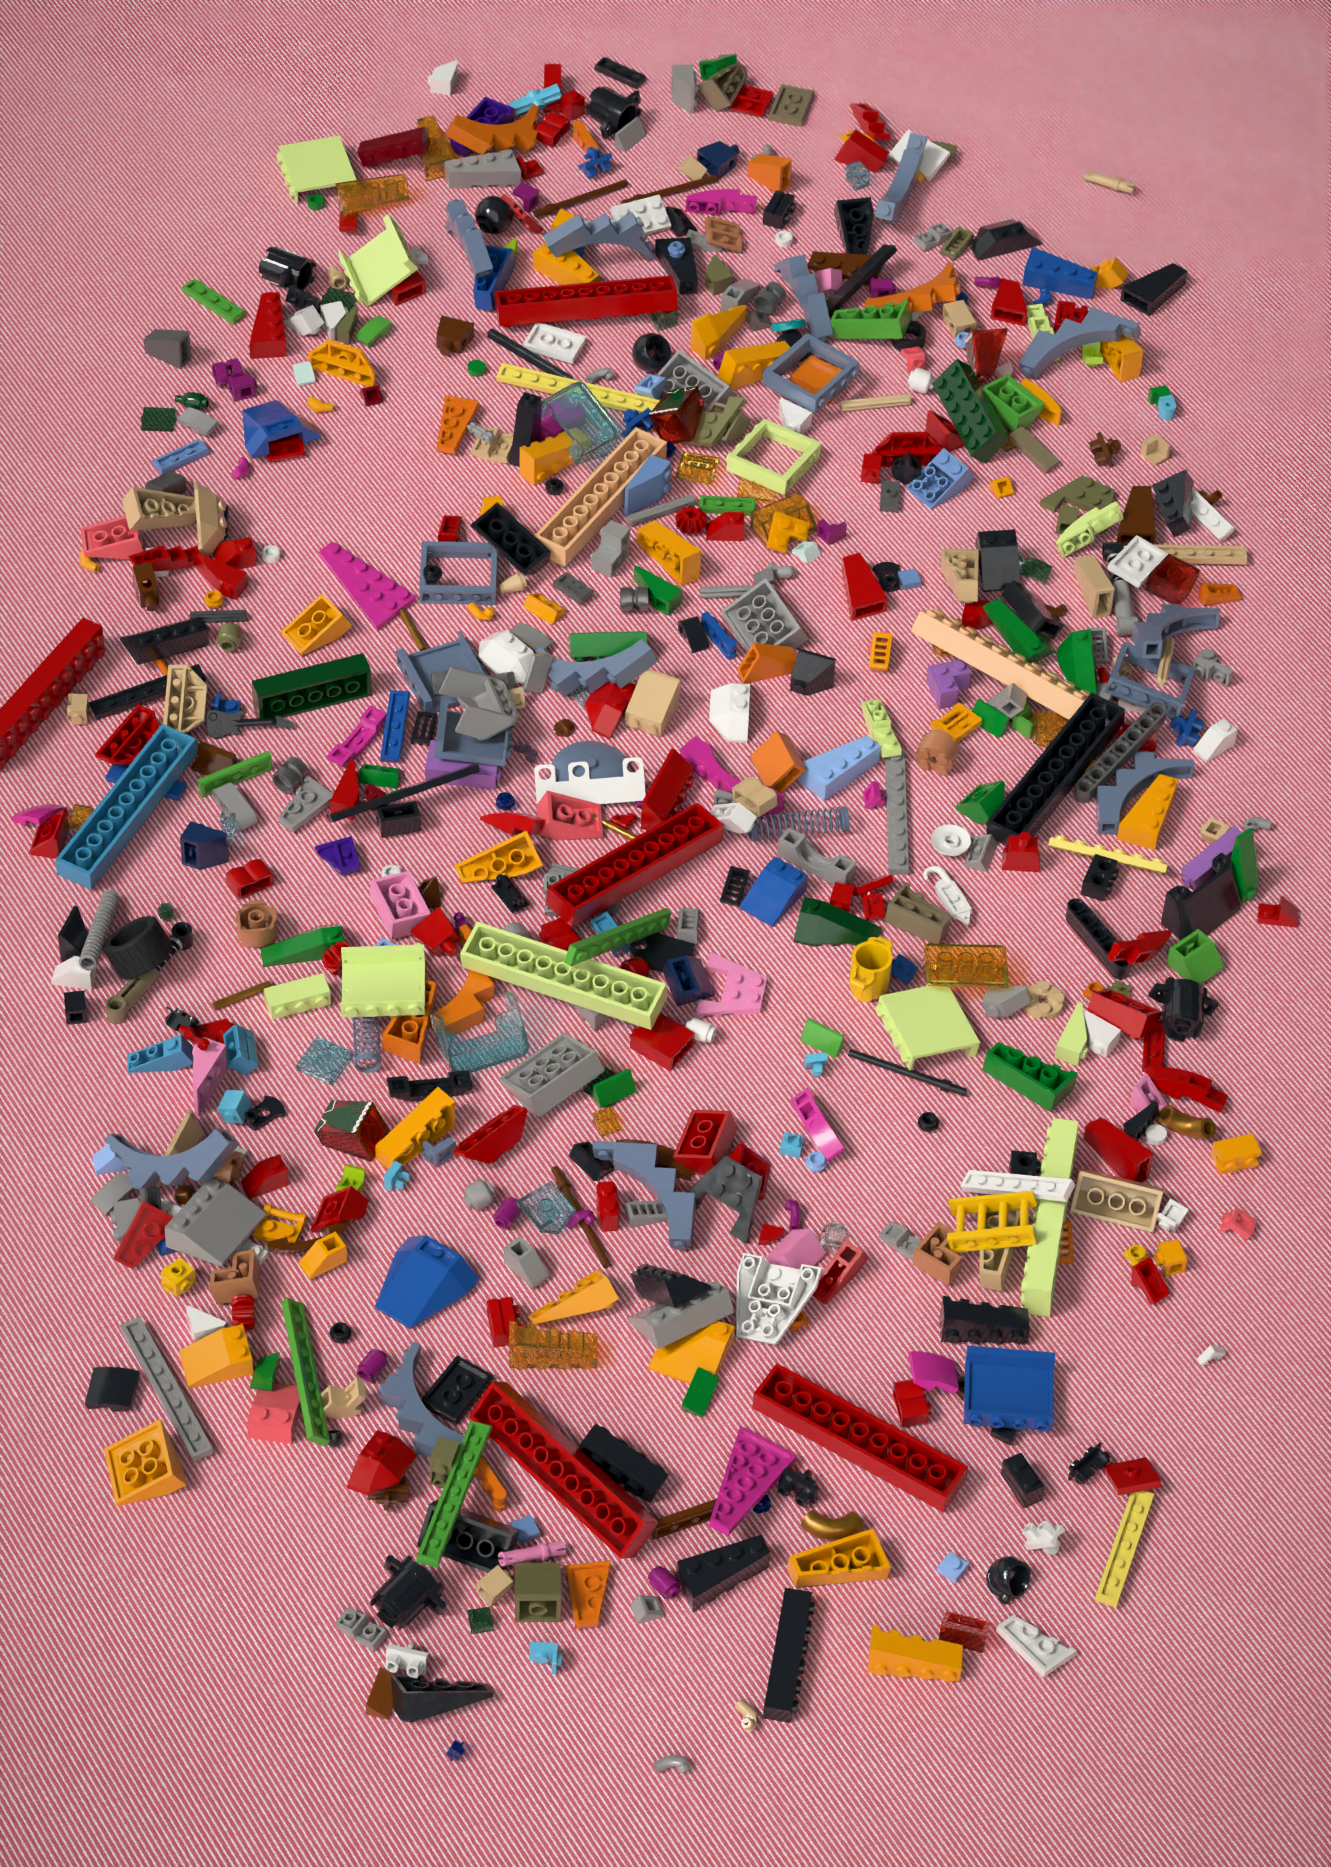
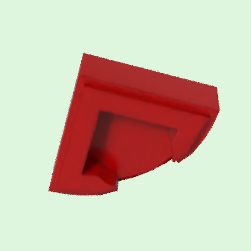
(624, 821)
(770, 1234)

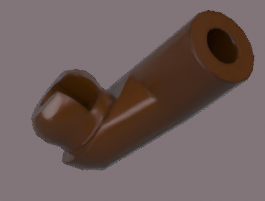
(1211, 499)
(1058, 611)

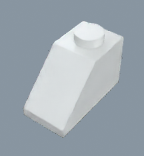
(443, 78)
(332, 315)
(305, 321)
(794, 416)
(1216, 740)
(72, 975)
(1101, 1035)

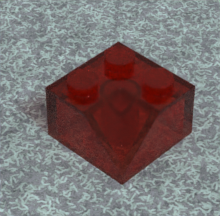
(1172, 579)

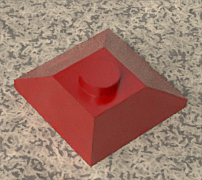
(236, 553)
(754, 1162)
(340, 1207)

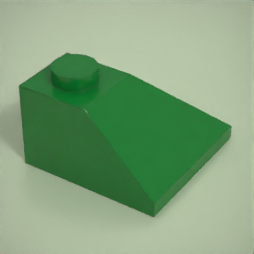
(982, 801)

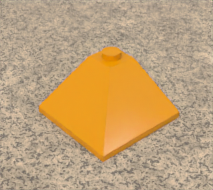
(701, 1349)
(144, 1465)

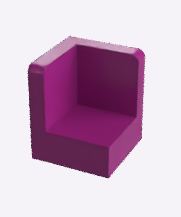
(529, 195)
(831, 533)

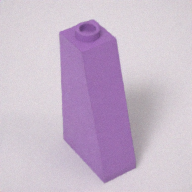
(485, 778)
(1200, 868)

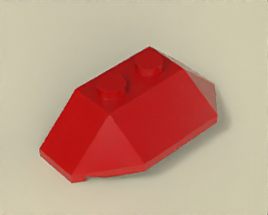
(897, 444)
(608, 707)
(129, 737)
(494, 1136)
(380, 1464)

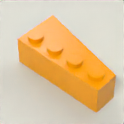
(564, 269)
(1123, 357)
(545, 458)
(670, 551)
(1148, 816)
(426, 1122)
(913, 1656)

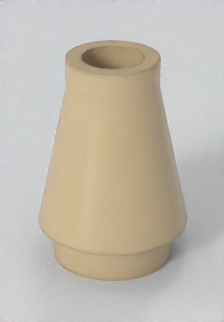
(337, 278)
(513, 584)

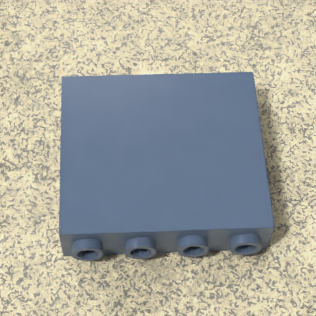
(419, 666)
(467, 748)

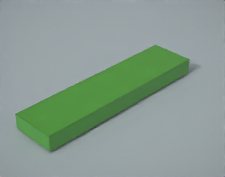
(213, 301)
(235, 773)

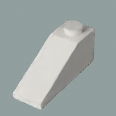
(734, 817)

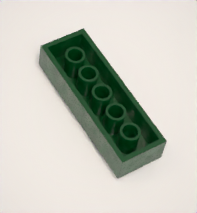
(971, 411)
(312, 687)

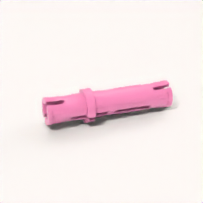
(541, 1552)

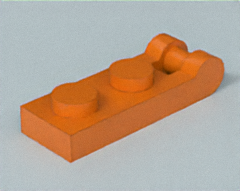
(583, 136)
(491, 1484)

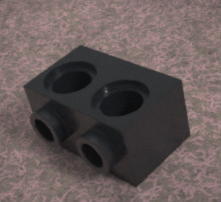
(1100, 877)
(1024, 1163)

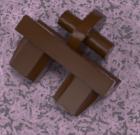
(1107, 449)
(391, 1495)

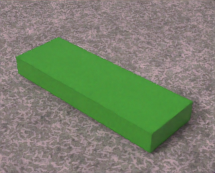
(723, 504)

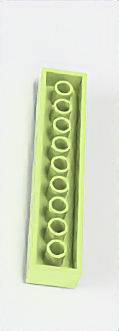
(544, 971)
(1049, 1220)

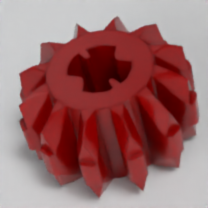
(691, 520)
(332, 958)
(243, 1311)

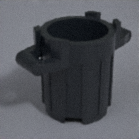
(613, 109)
(286, 268)
(1182, 1007)
(407, 1593)

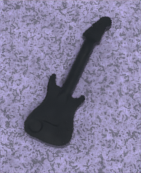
(221, 723)

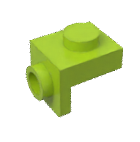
(1091, 354)
(353, 1177)

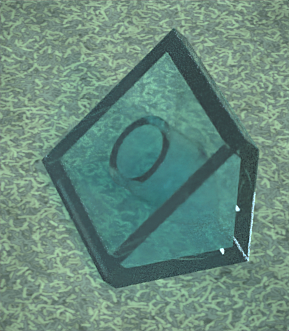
(547, 1208)

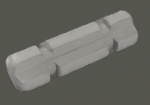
(481, 432)

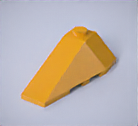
(712, 332)
(590, 1295)

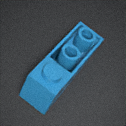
(164, 1056)

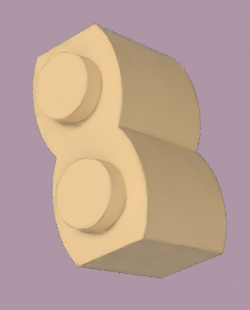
(754, 796)

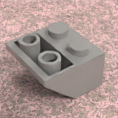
(684, 87)

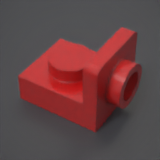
(529, 169)
(873, 906)

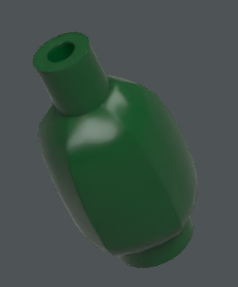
(193, 400)

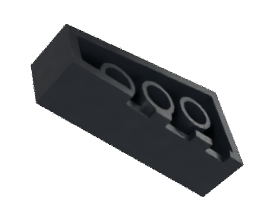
(721, 1569)

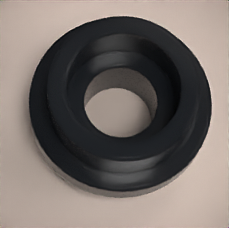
(554, 486)
(432, 573)
(925, 1118)
(337, 1328)

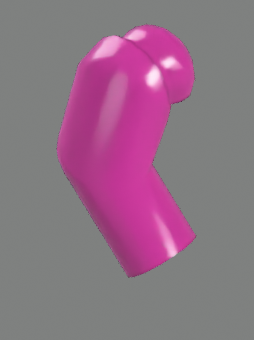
(241, 470)

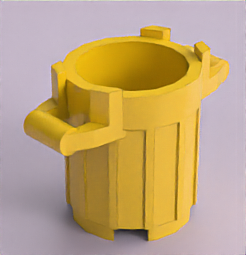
(871, 969)

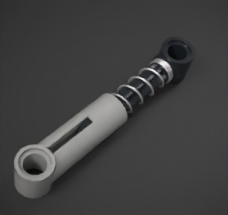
(1122, 597)

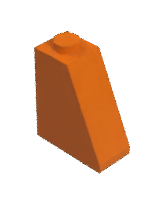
(771, 171)
(766, 662)

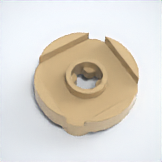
(1047, 992)

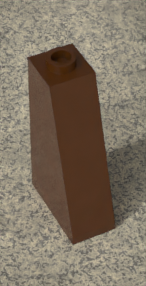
(1138, 516)

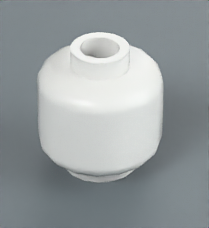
(920, 380)

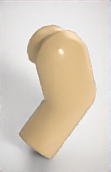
(750, 1716)

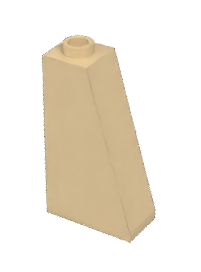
(1094, 586)

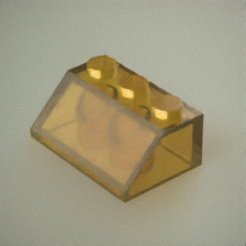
(793, 505)

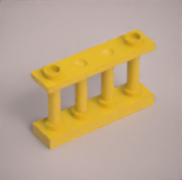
(996, 1237)

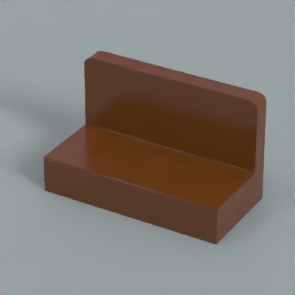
(212, 759)

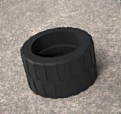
(138, 947)

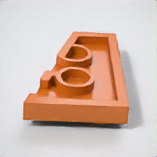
(587, 1591)

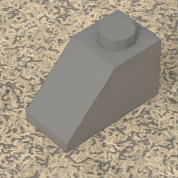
(1005, 1001)

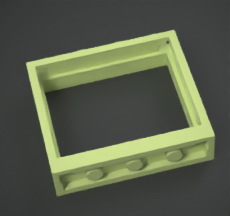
(779, 483)

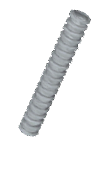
(99, 930)

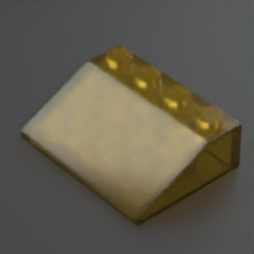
(965, 965)

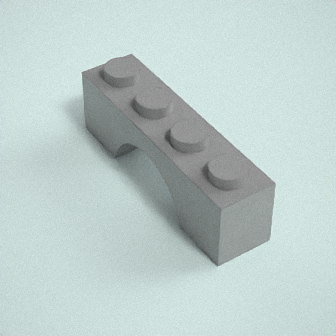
(797, 850)

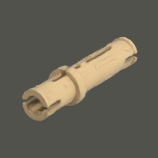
(1116, 184)

